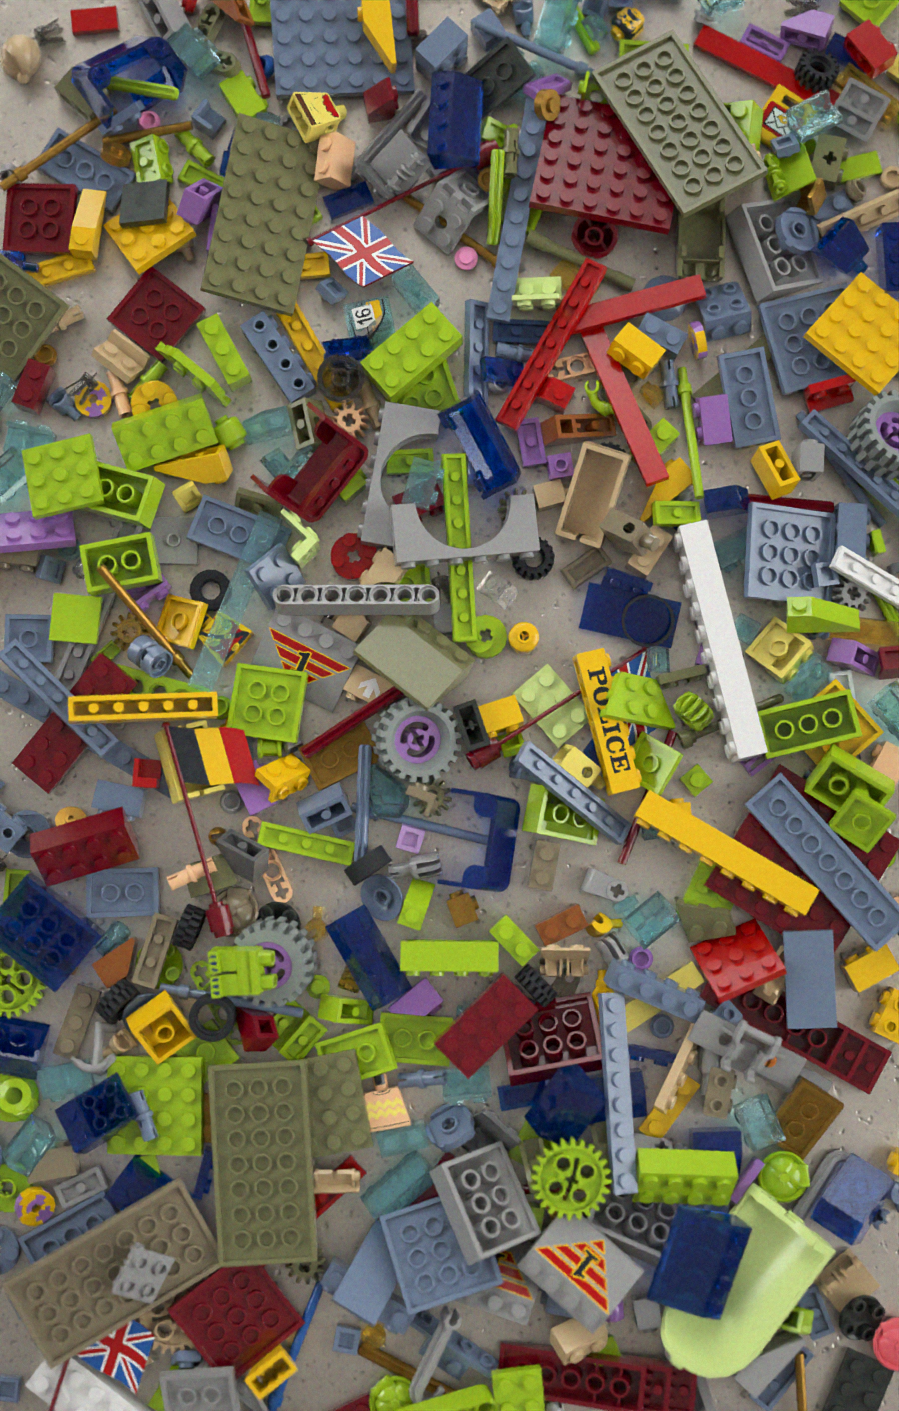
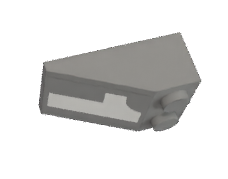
(769, 1362)

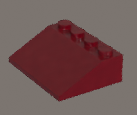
(555, 1039)

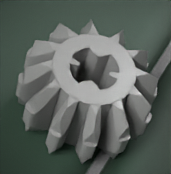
(844, 598)

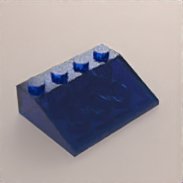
(45, 932)
(699, 1262)

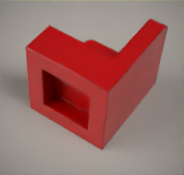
(146, 773)

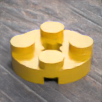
(150, 391)

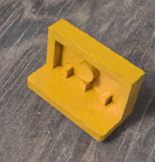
(283, 776)

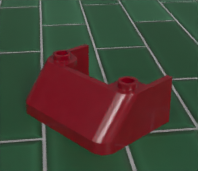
(322, 475)

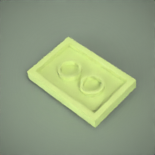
(542, 693)

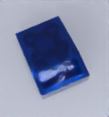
(97, 1114)

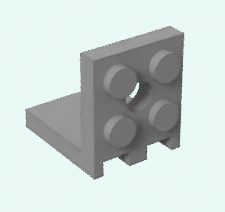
(457, 200)

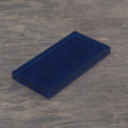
(644, 621)

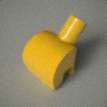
(602, 925)

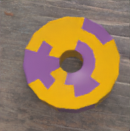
(697, 340)
(100, 407)
(29, 1197)

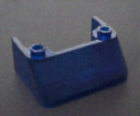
(96, 72)
(482, 443)
(500, 846)

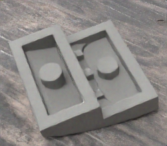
(860, 108)

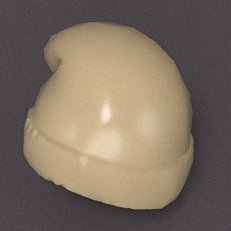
(20, 58)

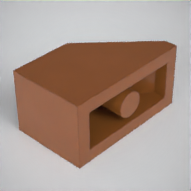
(117, 963)

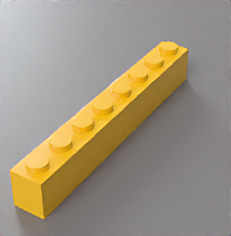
(726, 853)

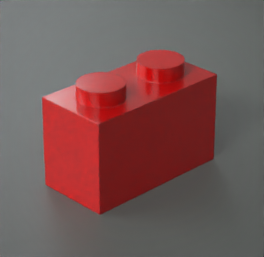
(870, 49)

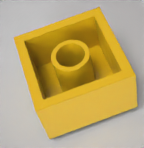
(160, 1027)

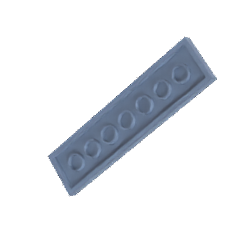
(826, 861)

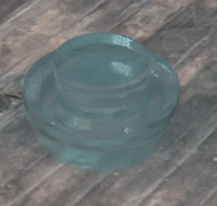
(70, 553)

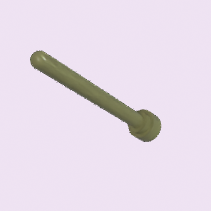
(689, 737)

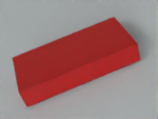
(94, 20)

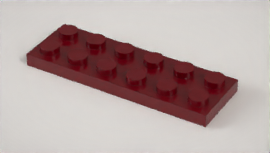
(55, 744)

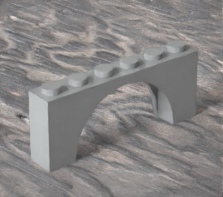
(398, 427)
(416, 546)

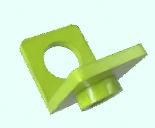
(586, 89)

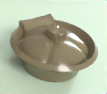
(242, 907)

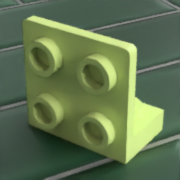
(538, 292)
(306, 550)

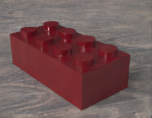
(84, 846)
(485, 1025)

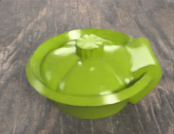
(17, 1098)
(784, 1176)
(390, 1394)

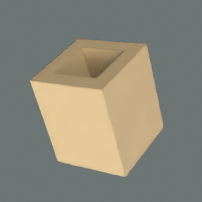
(549, 495)

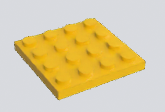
(861, 334)

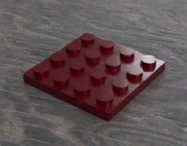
(236, 1316)

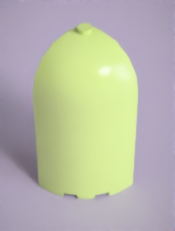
(771, 1279)

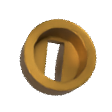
(216, 830)

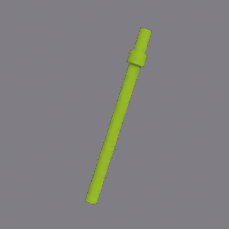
(684, 391)

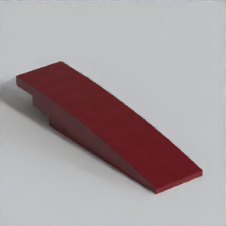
(833, 1049)
(619, 1385)

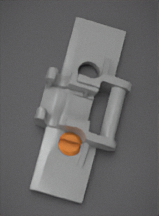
(745, 1056)

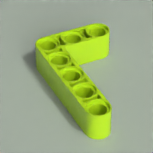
(468, 1399)

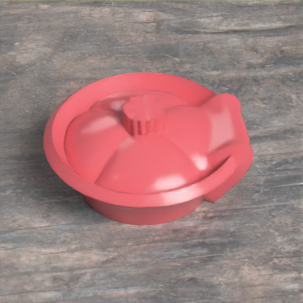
(887, 1344)

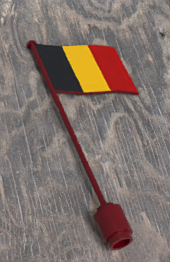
(210, 758)

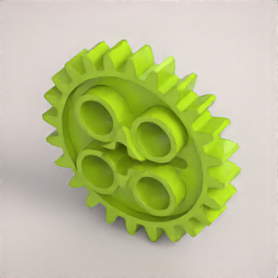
(21, 1001)
(592, 1185)

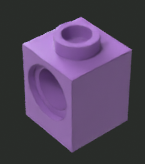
(560, 467)

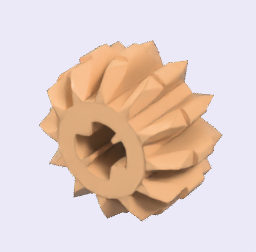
(357, 416)

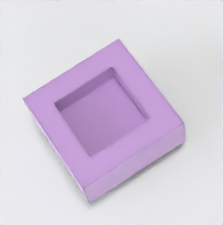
(410, 838)

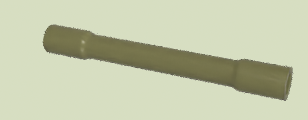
(545, 244)

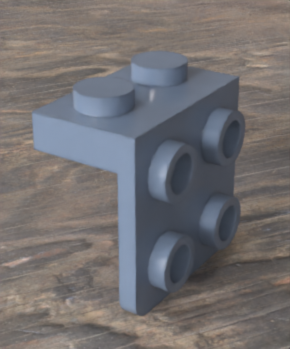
(725, 311)

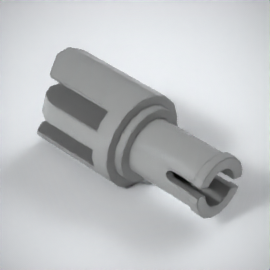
(418, 867)
(611, 947)
(706, 1061)

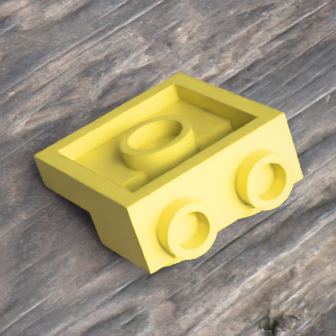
(780, 651)

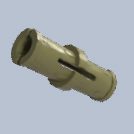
(511, 152)

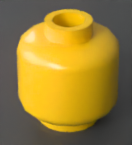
(521, 646)

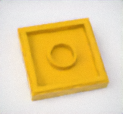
(182, 620)

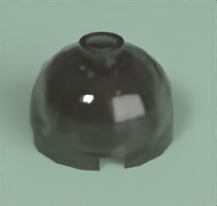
(340, 378)

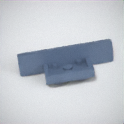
(459, 1351)

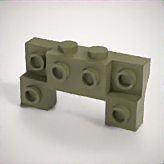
(532, 1147)

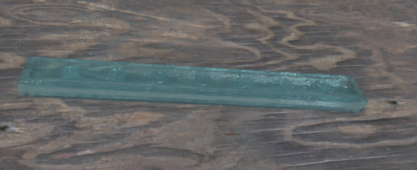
(233, 605)

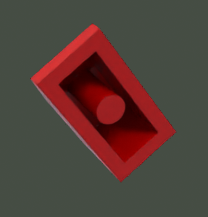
(555, 395)

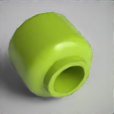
(230, 432)

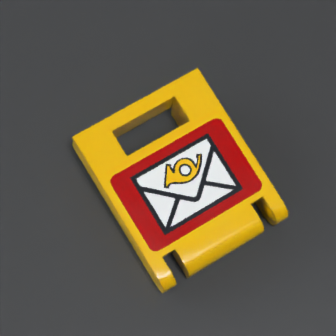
(774, 115)

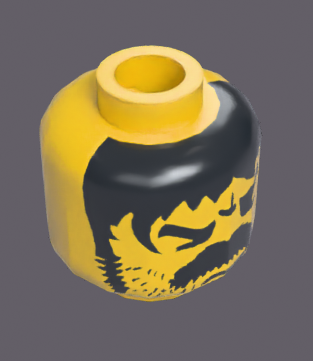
(627, 24)

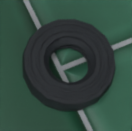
(203, 578)

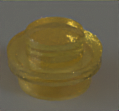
(373, 1336)

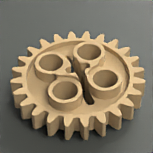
(172, 1339)

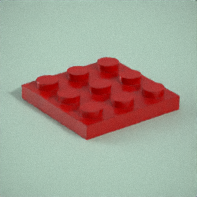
(738, 961)

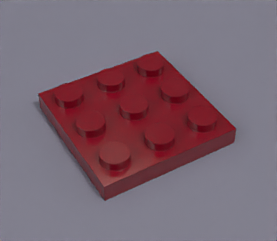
(39, 218)
(156, 313)

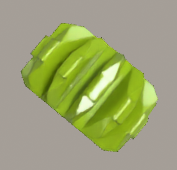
(693, 711)

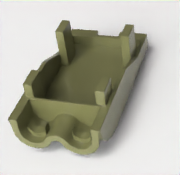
(702, 243)

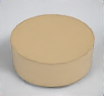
(890, 178)

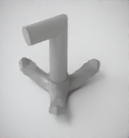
(97, 1065)

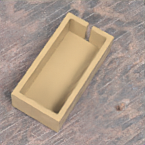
(592, 493)

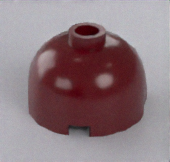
(594, 237)

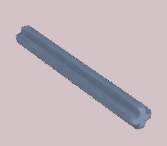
(362, 801)

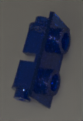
(356, 347)

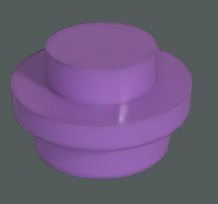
(641, 958)

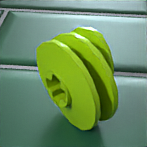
(497, 633)

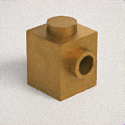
(462, 908)

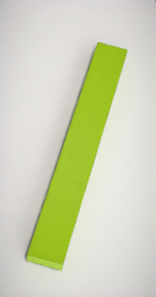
(459, 536)

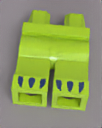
(240, 970)

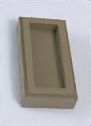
(586, 567)

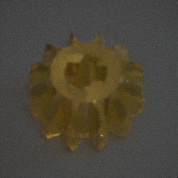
(120, 633)

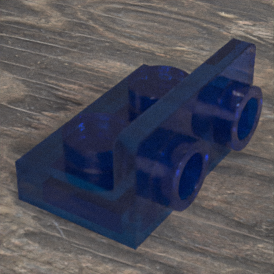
(623, 580)

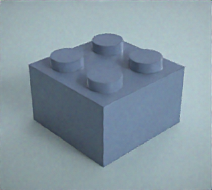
(442, 49)

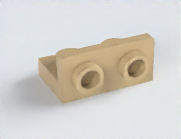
(121, 357)

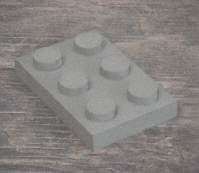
(200, 1389)

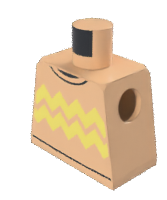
(386, 1105)

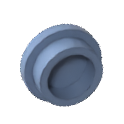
(661, 1026)

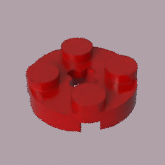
(340, 558)

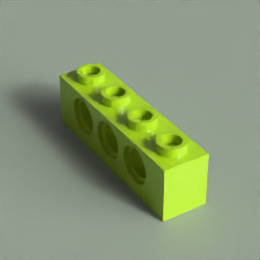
(151, 684)

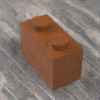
(561, 925)

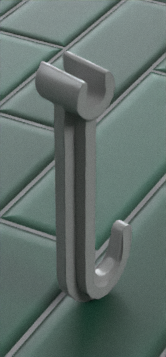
(819, 1182)
(432, 1355)

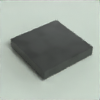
(144, 203)

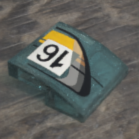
(370, 318)

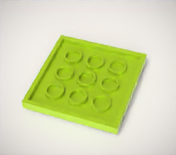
(177, 1101)

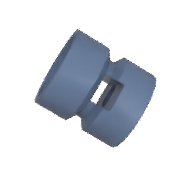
(149, 656)

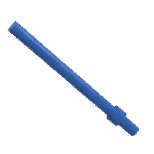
(276, 1397)

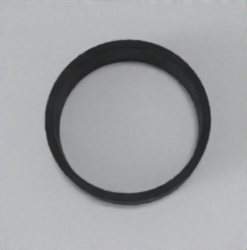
(654, 643)

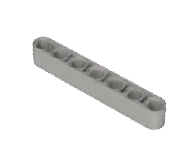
(346, 593)

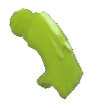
(602, 407)

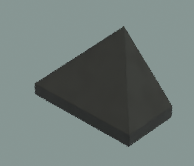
(471, 725)

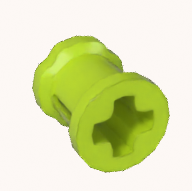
(269, 748)

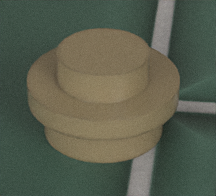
(855, 189)

